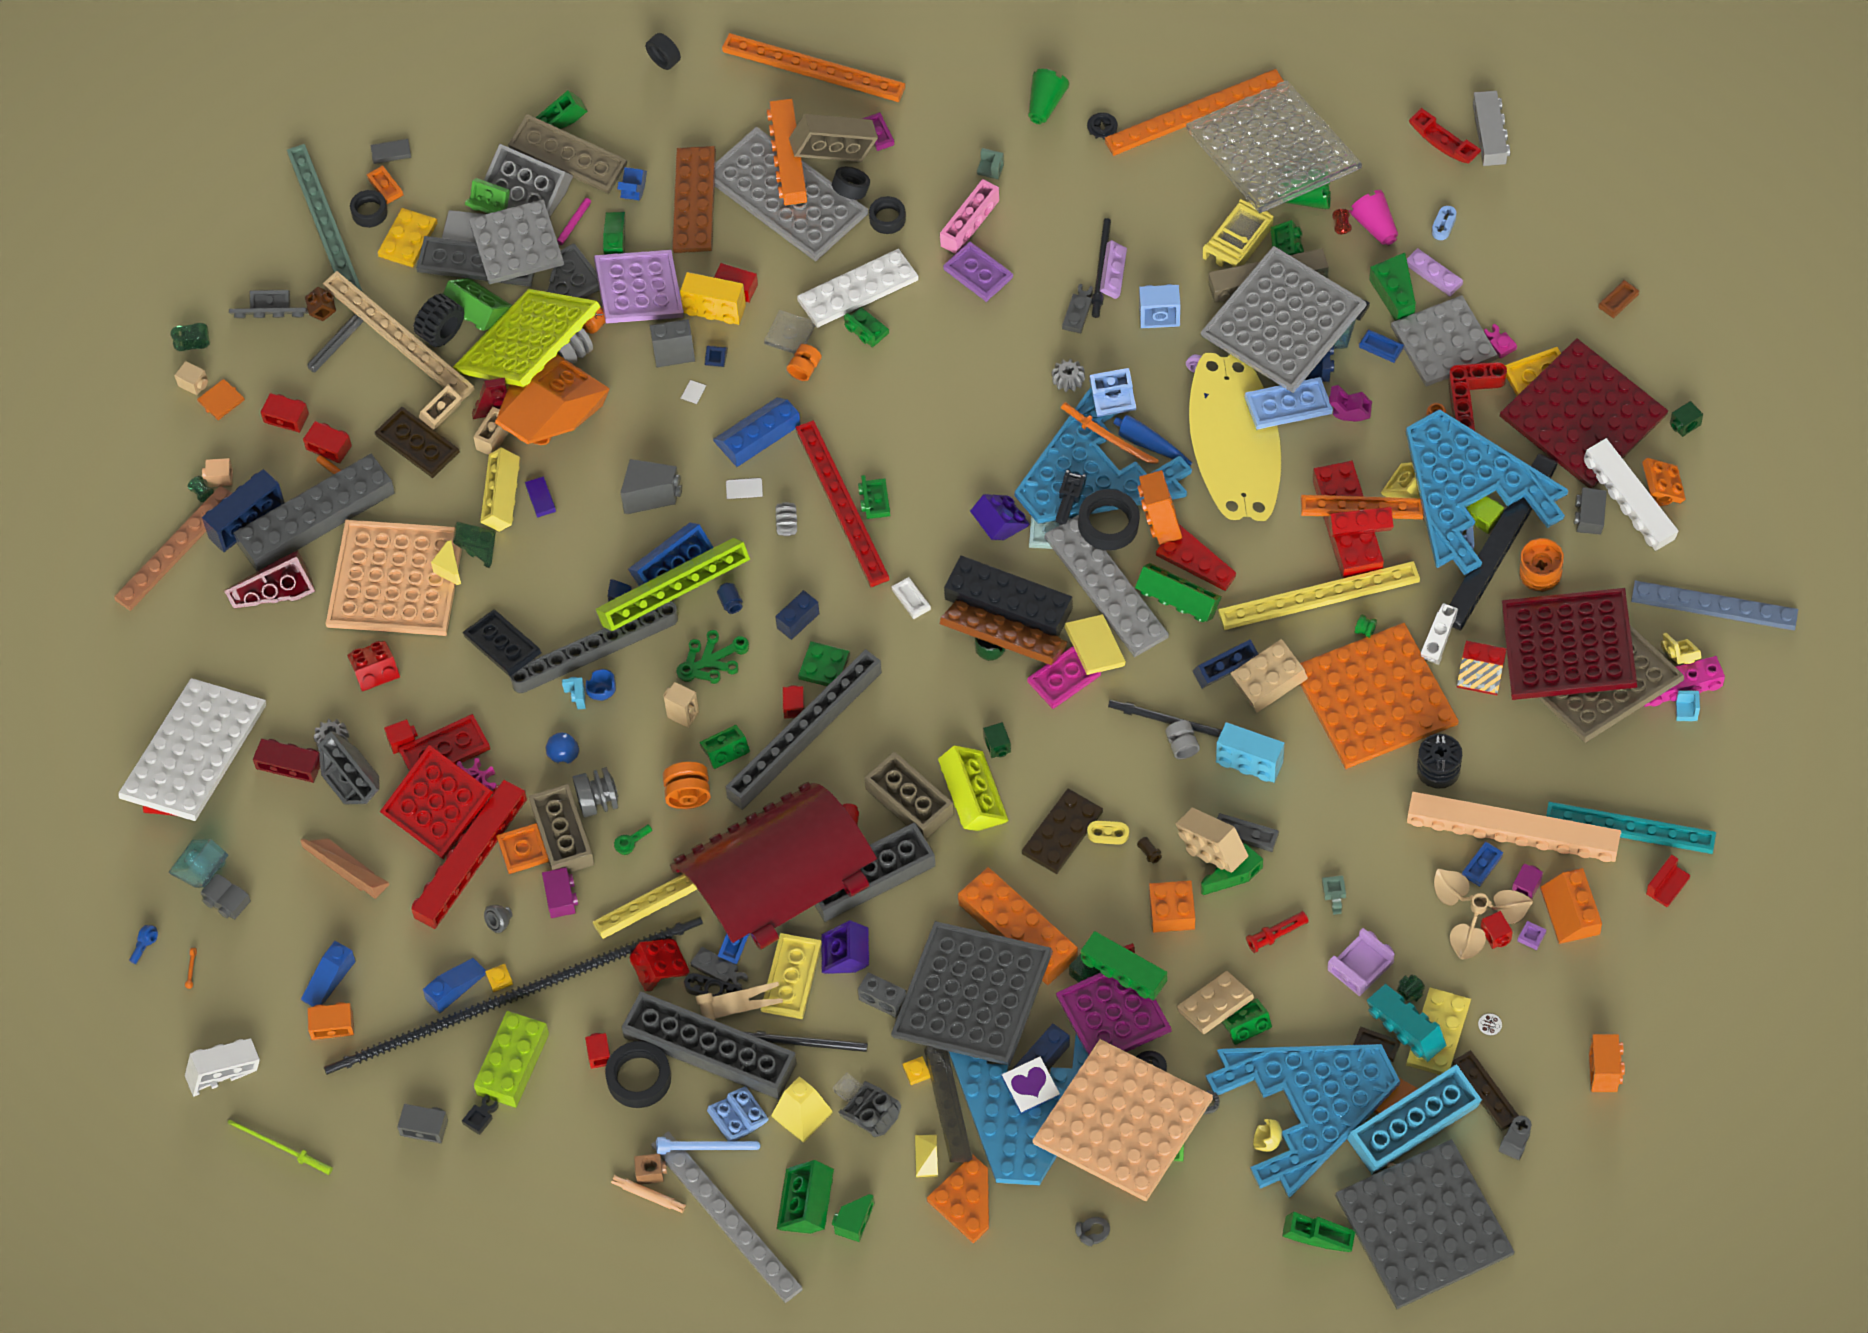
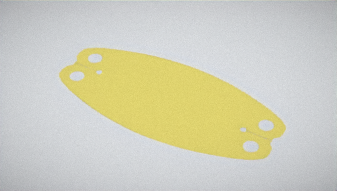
(1226, 443)

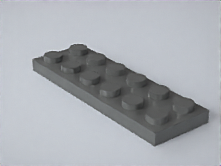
(457, 259)

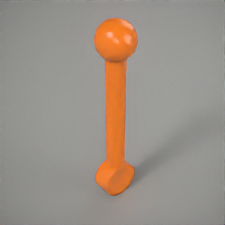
(189, 984)

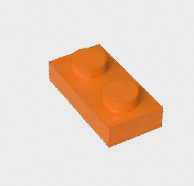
(385, 184)

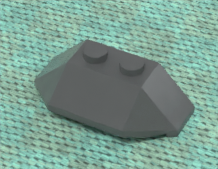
(347, 770)

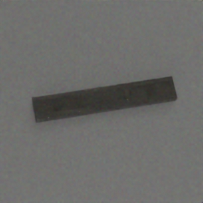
(948, 1105)

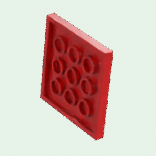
(436, 802)

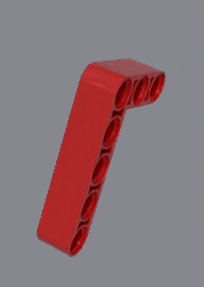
(1468, 381)

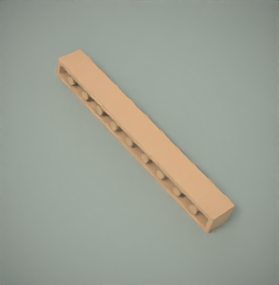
(1513, 827)

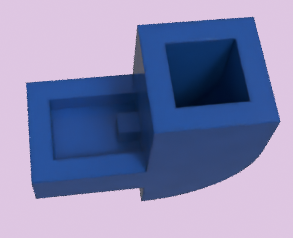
(633, 183)

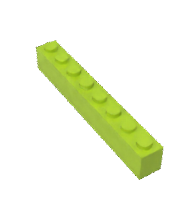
(672, 584)

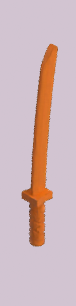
(1087, 422)

